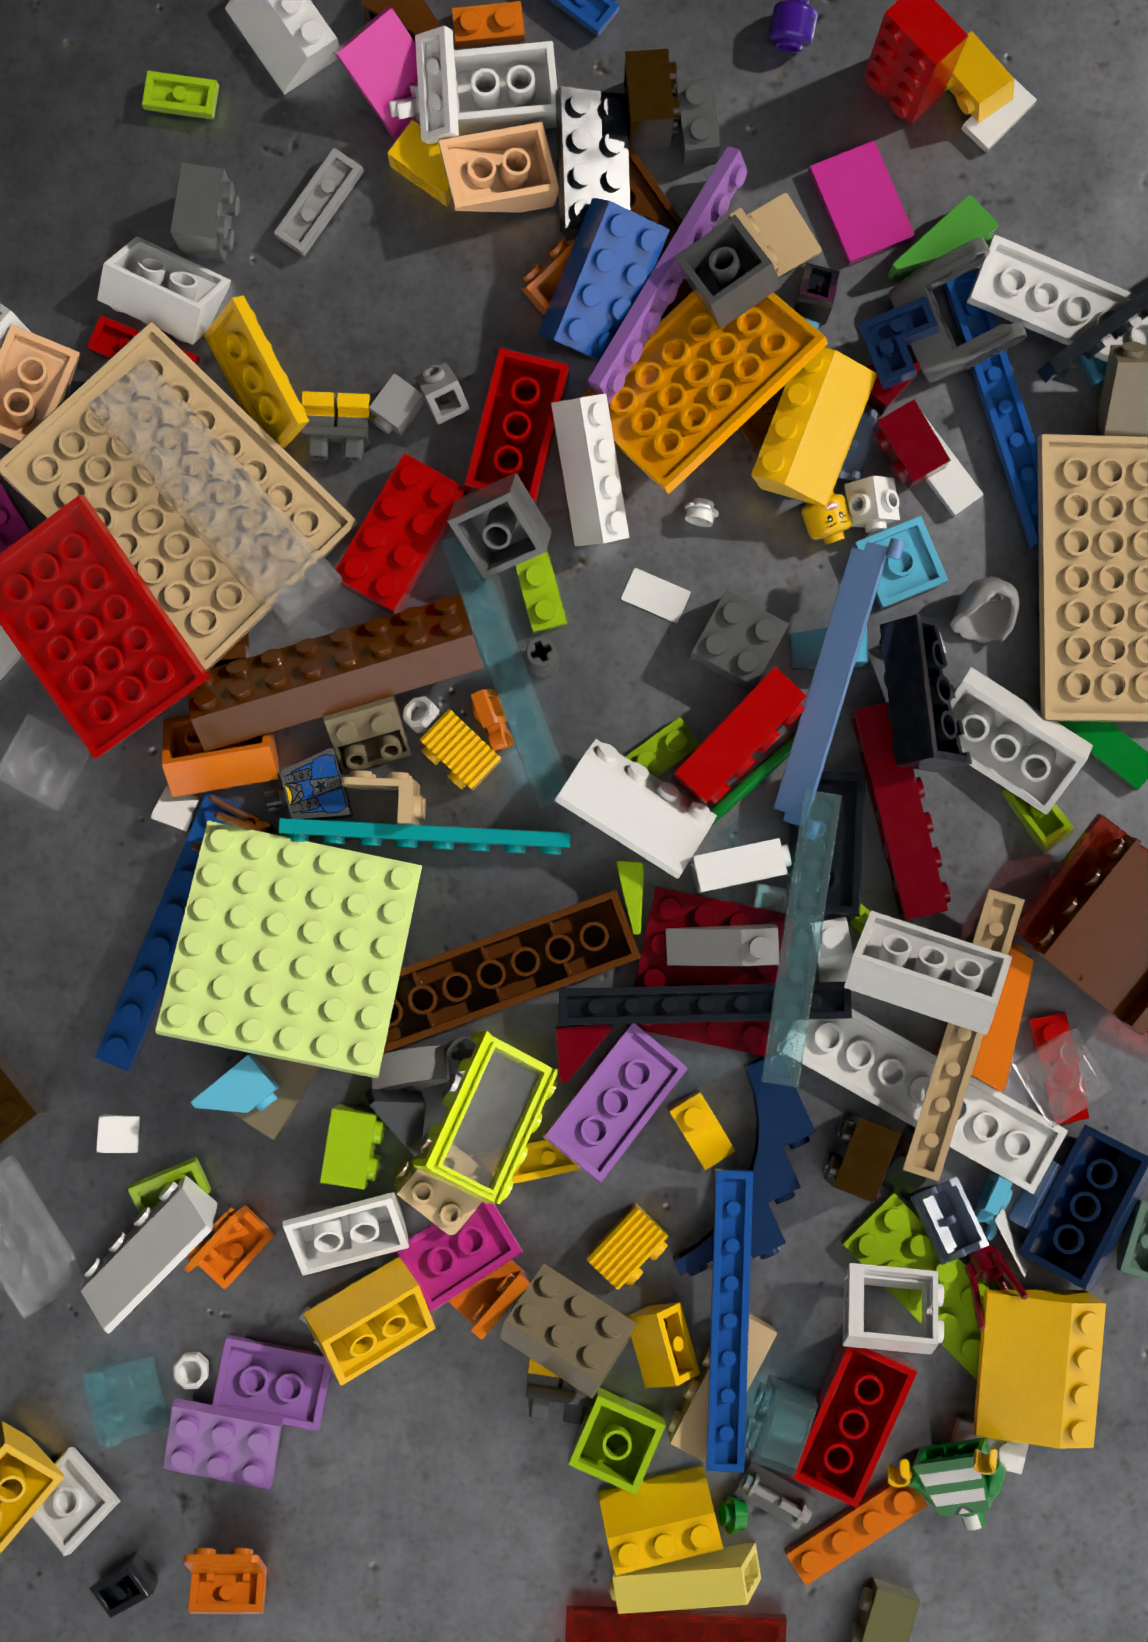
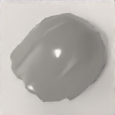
(986, 610)

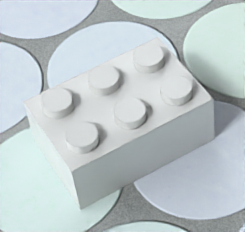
(505, 87)

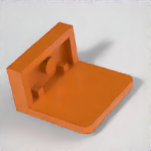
(234, 1245)
(226, 1582)

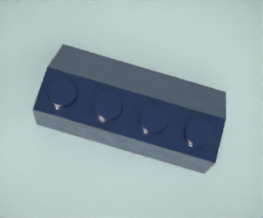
(1087, 1208)

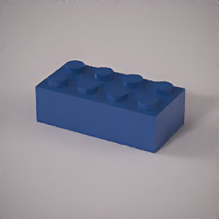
(602, 277)

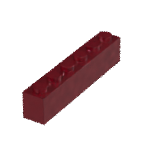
(900, 818)

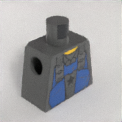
(312, 789)

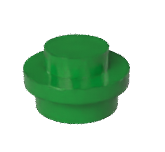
(733, 1515)

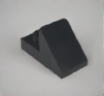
(125, 1586)

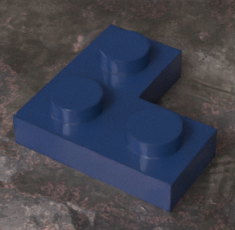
(889, 335)

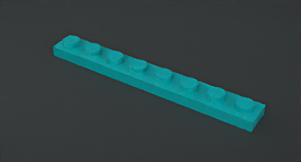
(409, 835)

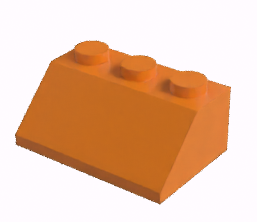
(195, 771)

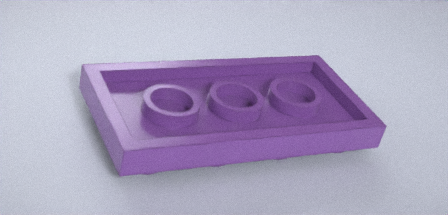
(615, 1102)

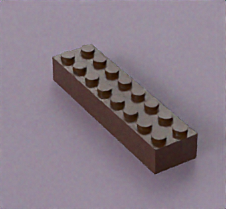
(334, 672)
(510, 968)

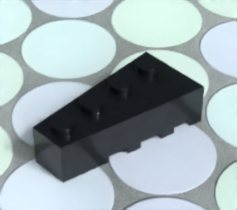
(920, 696)

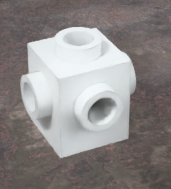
(872, 503)

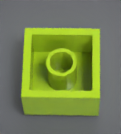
(352, 1146)
(616, 1441)

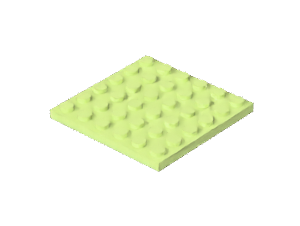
(290, 950)

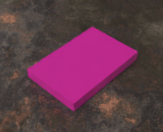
(382, 66)
(861, 202)
(453, 1263)

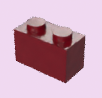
(910, 445)

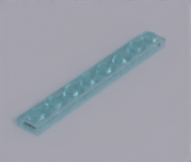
(508, 674)
(801, 938)

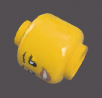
(827, 522)

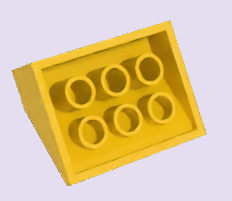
(1040, 1367)

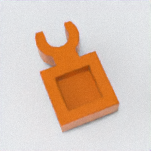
(490, 713)

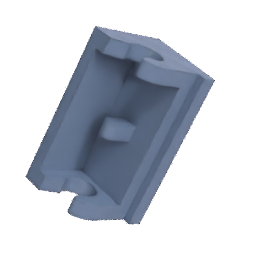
(858, 451)
(949, 1221)

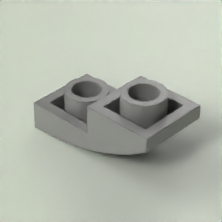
(413, 1067)

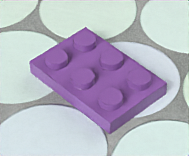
(273, 1381)
(222, 1443)

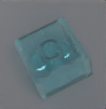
(780, 1424)

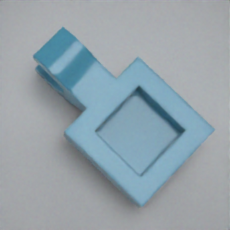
(993, 1197)

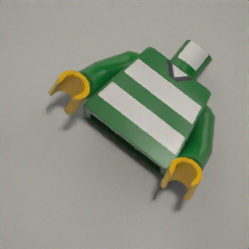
(954, 1478)

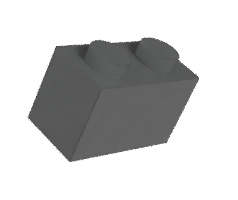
(697, 122)

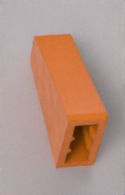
(998, 1045)

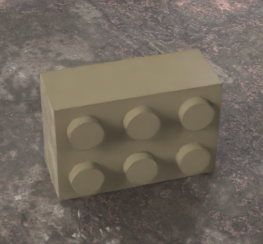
(567, 1330)

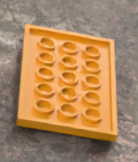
(705, 383)

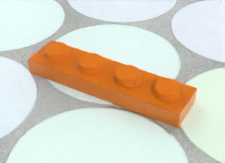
(853, 1530)

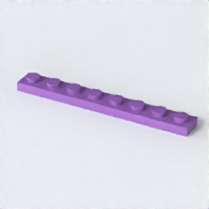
(666, 277)

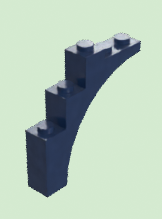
(779, 1123)

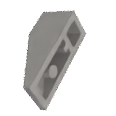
(723, 945)

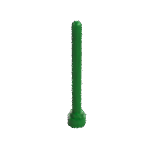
(753, 778)

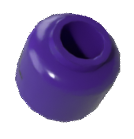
(793, 25)

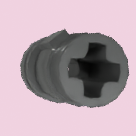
(535, 665)

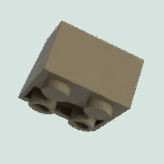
(368, 735)

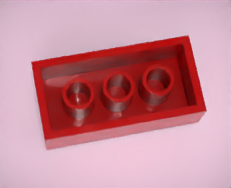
(914, 56)
(517, 421)
(399, 535)
(743, 732)
(853, 1420)

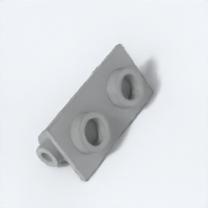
(775, 1495)

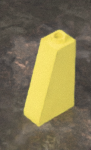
(695, 1582)

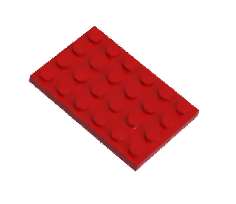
(93, 628)

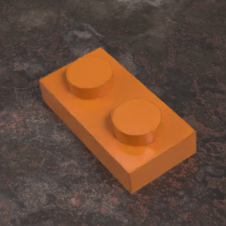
(488, 24)

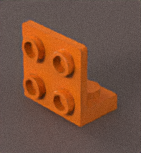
(492, 1297)

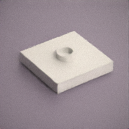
(75, 1503)

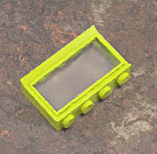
(489, 1119)

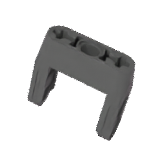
(938, 352)

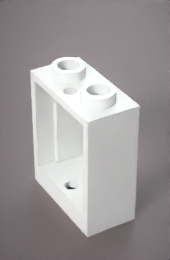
(739, 865)
(853, 1307)

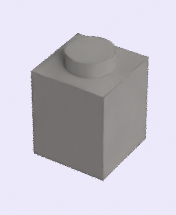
(396, 406)

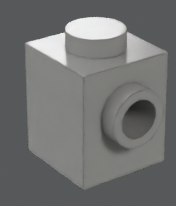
(442, 392)

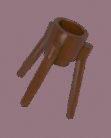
(249, 821)

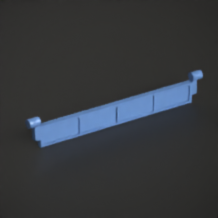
(832, 674)

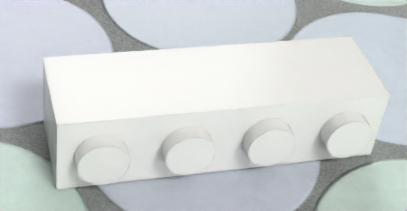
(590, 470)

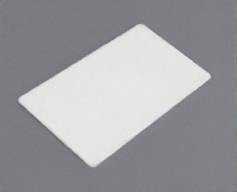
(655, 595)
(1012, 1241)

